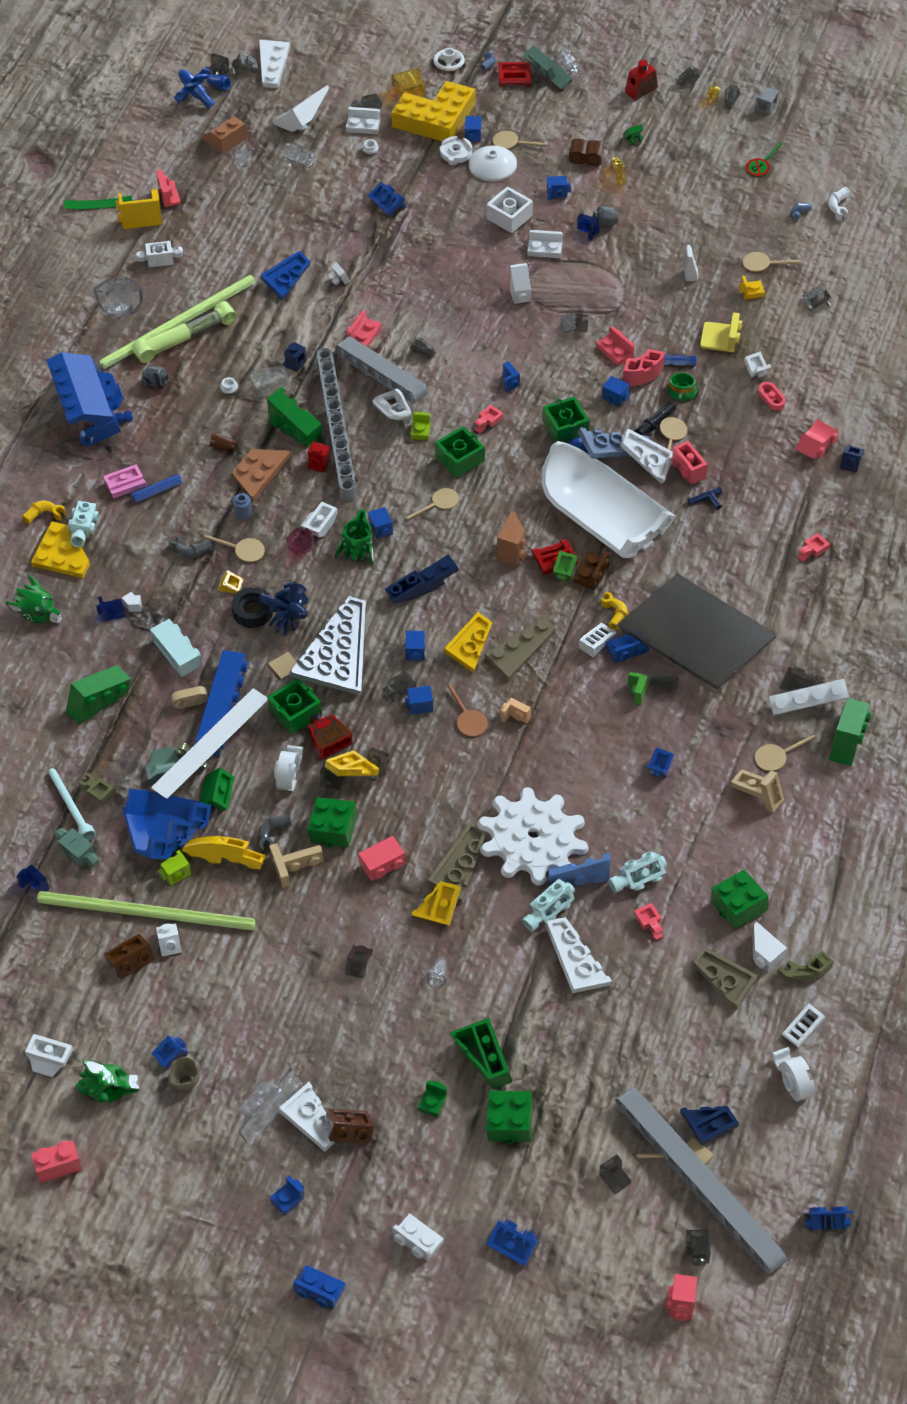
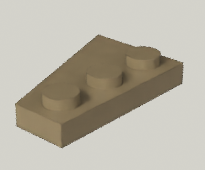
(726, 976)

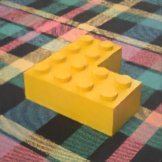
(435, 118)

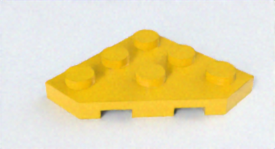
(58, 554)

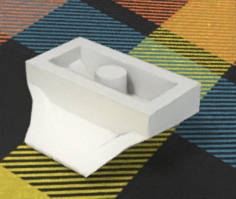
(321, 519)
(47, 1055)

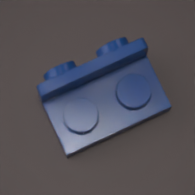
(386, 198)
(625, 648)
(513, 1242)
(319, 1287)

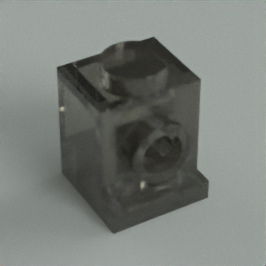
(698, 1246)

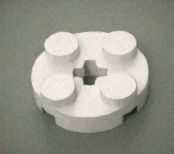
(463, 148)

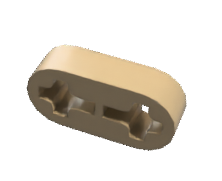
(189, 697)

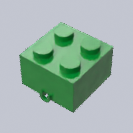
(565, 419)
(460, 451)
(294, 705)
(332, 822)
(739, 899)
(509, 1116)

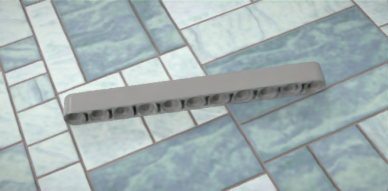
(336, 425)
(701, 1180)

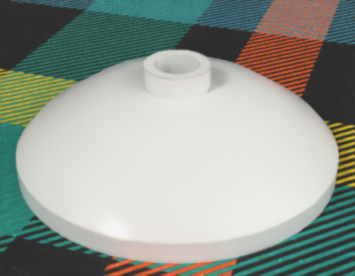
(492, 163)

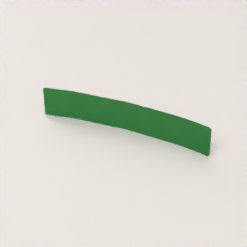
(94, 204)

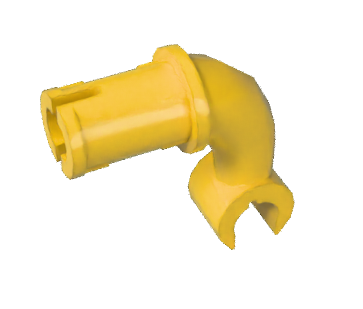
(41, 506)
(620, 612)

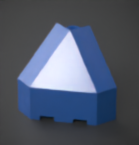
(161, 823)

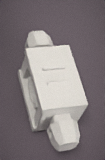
(159, 254)

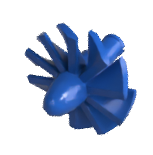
(194, 86)

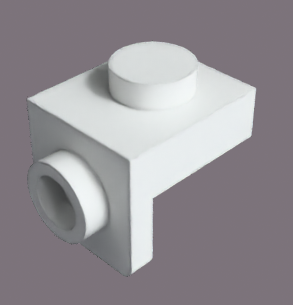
(756, 365)
(168, 939)

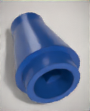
(219, 81)

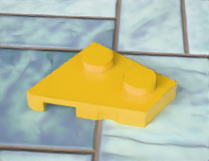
(351, 765)
(439, 904)

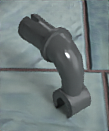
(193, 551)
(270, 825)

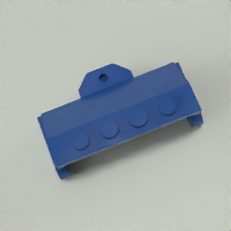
(86, 395)

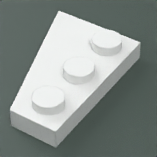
(647, 453)
(308, 1115)

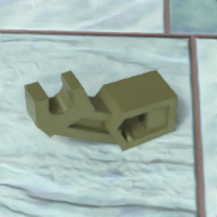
(807, 971)

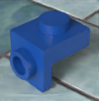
(660, 762)

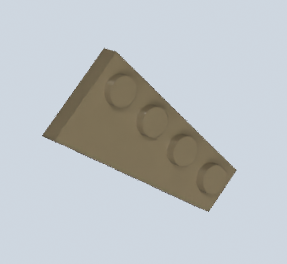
(515, 651)

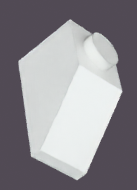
(520, 283)
(766, 948)

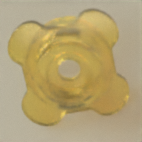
(713, 91)

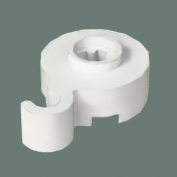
(287, 767)
(794, 1074)

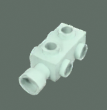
(82, 522)
(640, 872)
(549, 903)

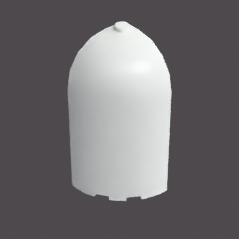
(602, 500)

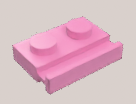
(125, 481)

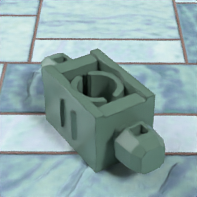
(76, 847)

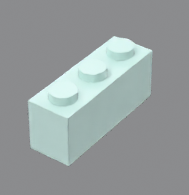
(176, 647)

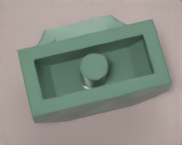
(160, 762)

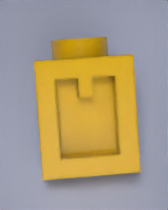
(751, 289)

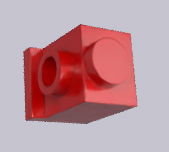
(318, 457)

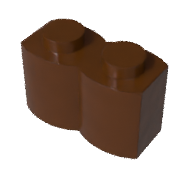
(586, 152)

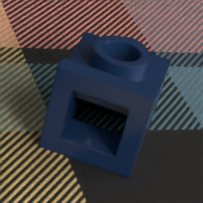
(295, 356)

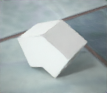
(132, 602)

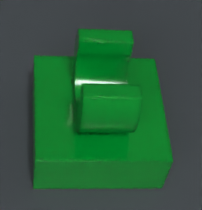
(633, 132)

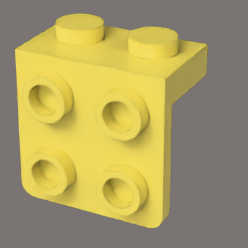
(721, 336)

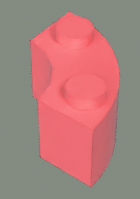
(644, 368)
(817, 439)

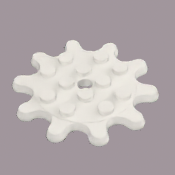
(523, 852)

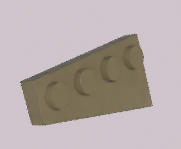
(460, 860)

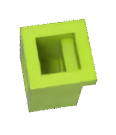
(175, 868)

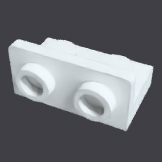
(363, 120)
(545, 244)
(417, 1237)

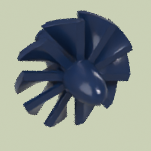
(287, 605)

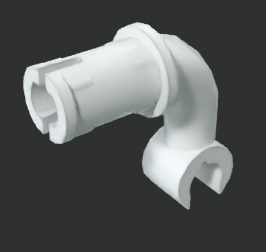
(834, 200)

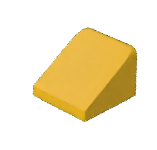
(230, 583)

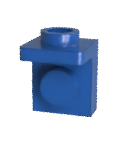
(511, 377)
(170, 1050)
(288, 1195)

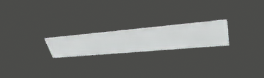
(209, 743)

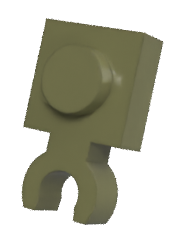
(98, 789)

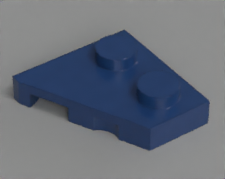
(709, 1122)

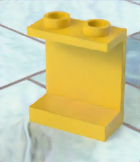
(139, 212)

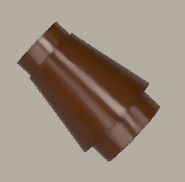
(222, 442)

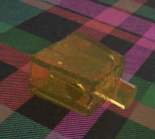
(409, 82)

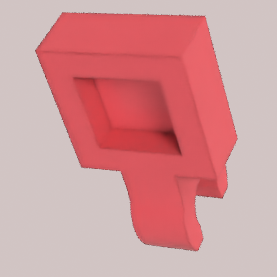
(488, 416)
(814, 545)
(649, 918)

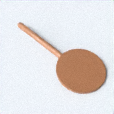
(470, 722)

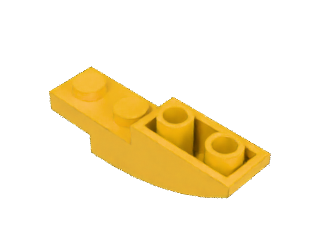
(217, 847)

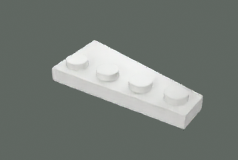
(578, 965)

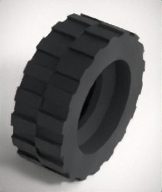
(250, 619)

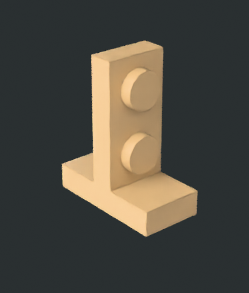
(764, 788)
(294, 861)

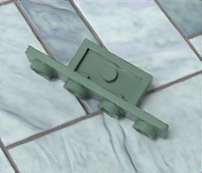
(547, 67)

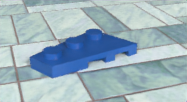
(286, 274)

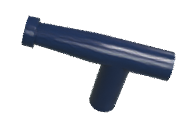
(711, 495)

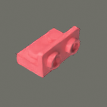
(167, 189)
(364, 329)
(616, 346)

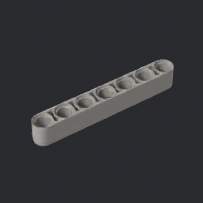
(381, 369)

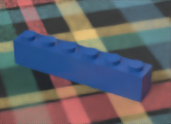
(224, 692)

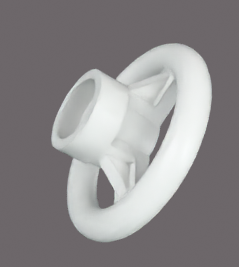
(449, 56)

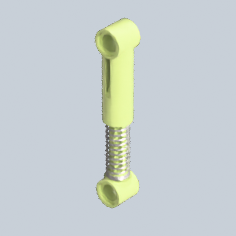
(147, 349)

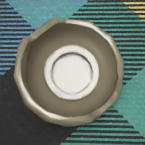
(184, 1074)

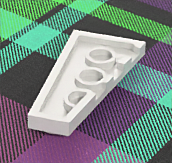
(273, 61)

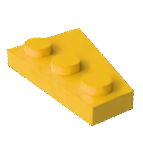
(469, 642)

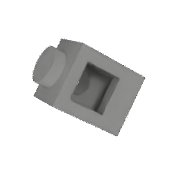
(767, 100)

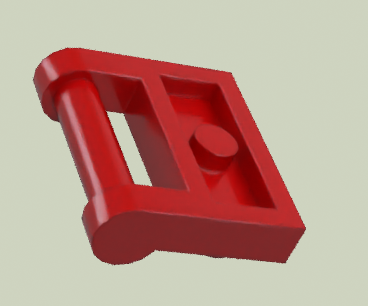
(509, 70)
(547, 562)

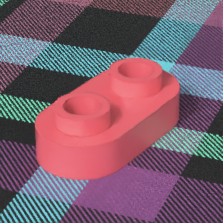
(771, 396)

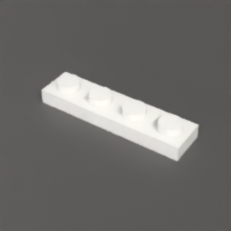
(808, 697)

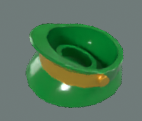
(682, 387)

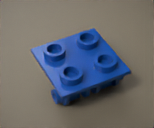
(839, 1214)

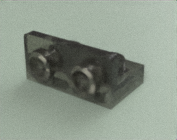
(797, 679)

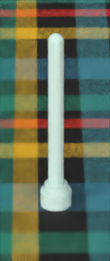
(84, 829)

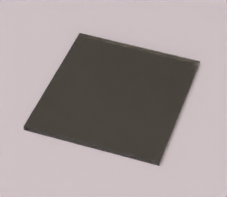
(696, 631)

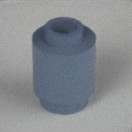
(242, 506)

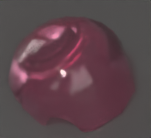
(300, 541)

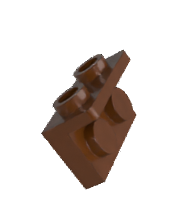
(592, 570)
(130, 956)
(349, 1126)

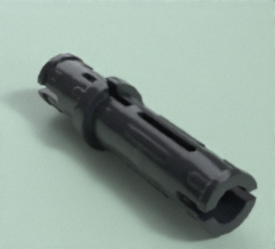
(650, 424)

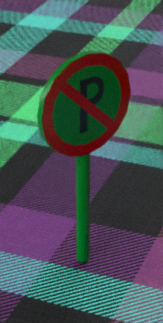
(760, 167)

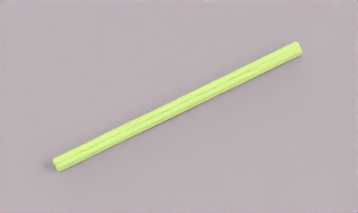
(182, 318)
(146, 910)

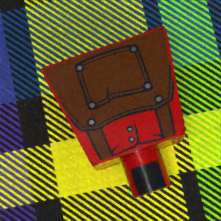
(641, 80)
(329, 735)

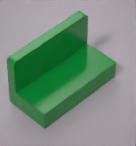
(217, 789)

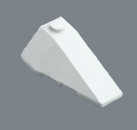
(302, 113)

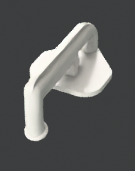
(390, 411)

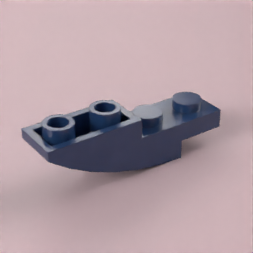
(421, 583)

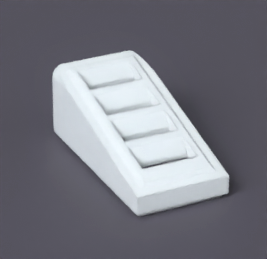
(690, 266)
(592, 650)
(813, 1012)

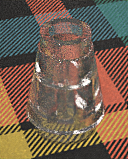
(438, 973)

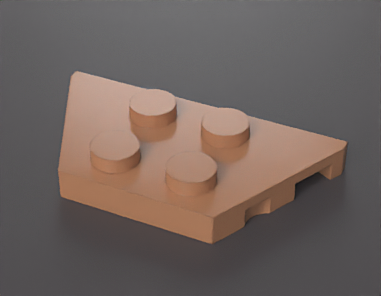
(258, 469)

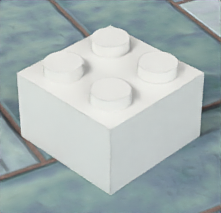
(509, 209)

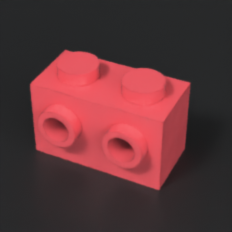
(689, 462)
(382, 858)
(56, 1161)
(681, 1297)

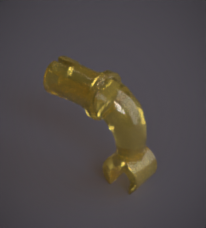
(619, 168)

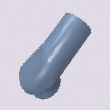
(489, 61)
(798, 208)

